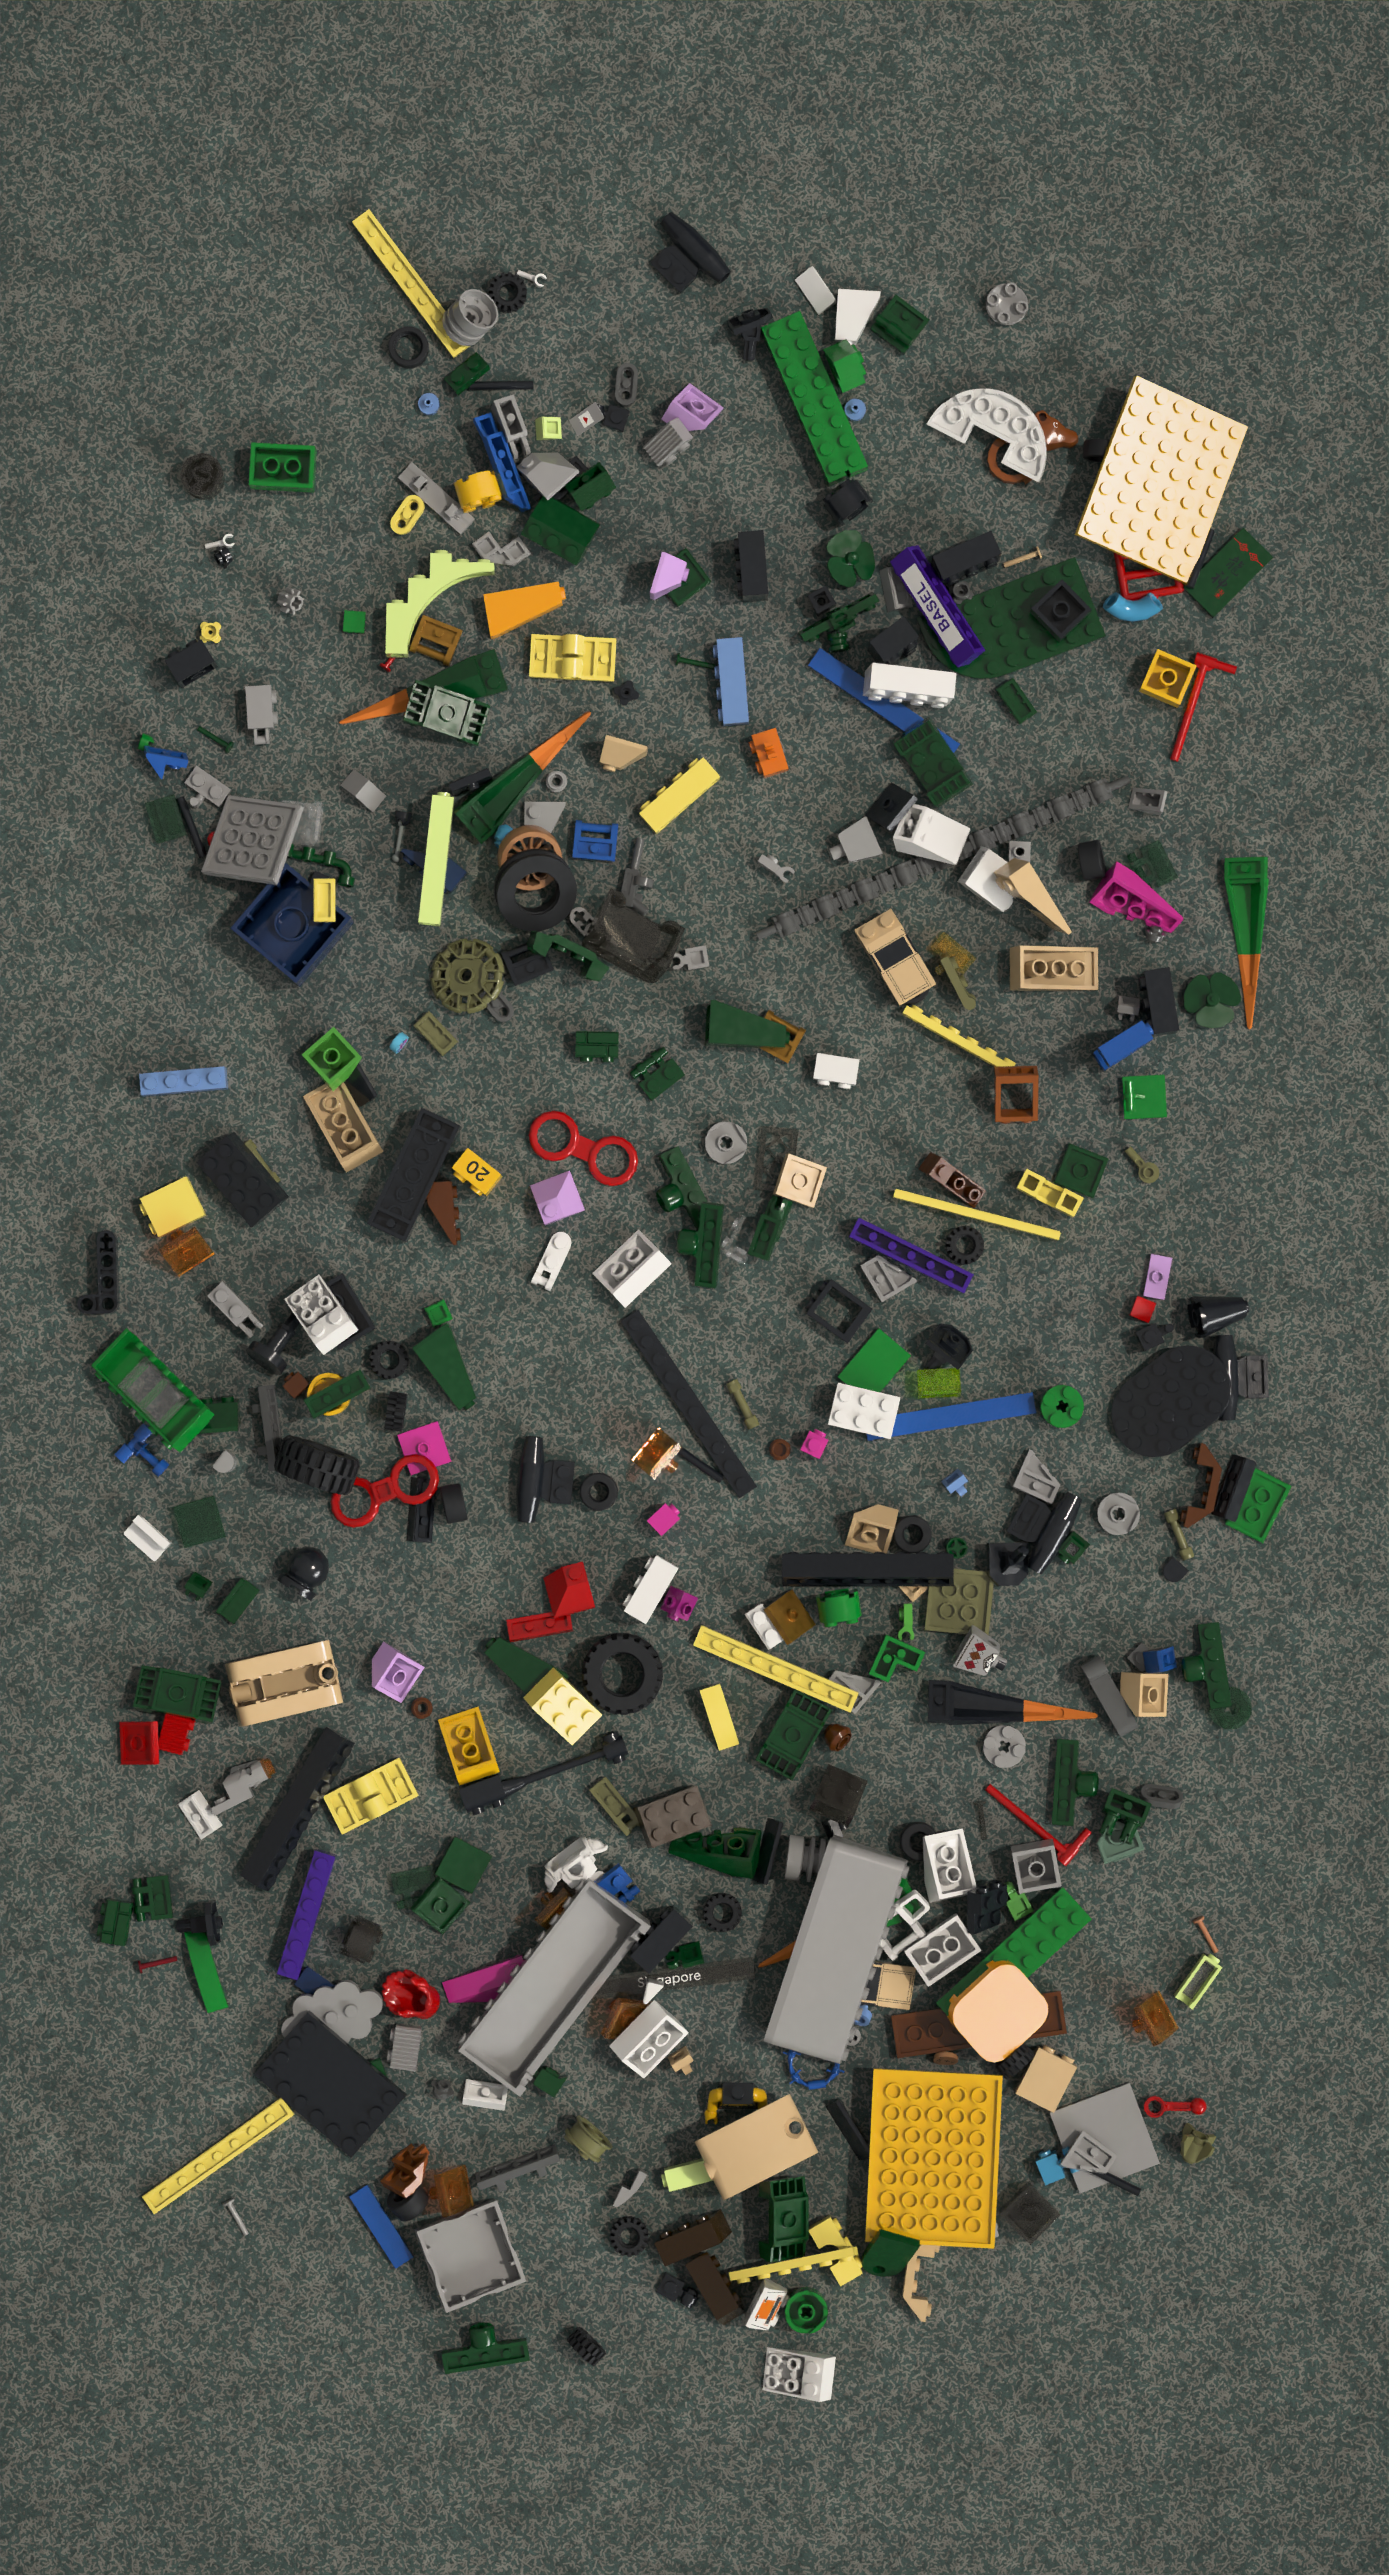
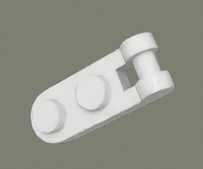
(552, 1260)

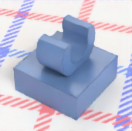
(955, 1482)

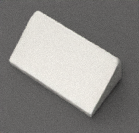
(815, 290)
(200, 1814)
(652, 1988)
(485, 2094)

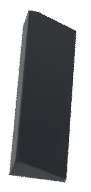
(360, 1086)
(1234, 1488)
(420, 1515)
(768, 1850)
(849, 2129)

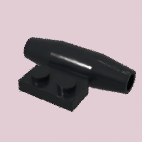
(687, 255)
(1246, 1374)
(541, 1480)
(1047, 1529)

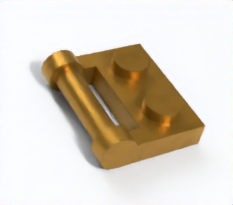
(437, 633)
(786, 1053)

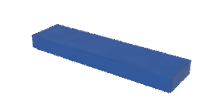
(381, 2226)

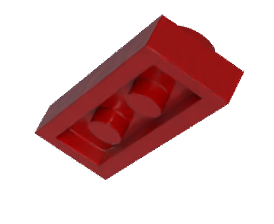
(537, 1626)

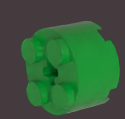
(1067, 1395)
(839, 1607)
(806, 2322)

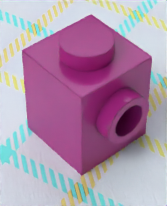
(814, 1443)
(664, 1518)

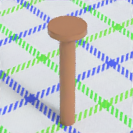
(1199, 1920)

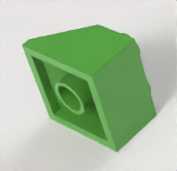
(332, 1058)

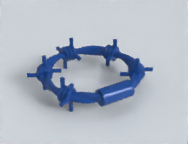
(816, 2084)

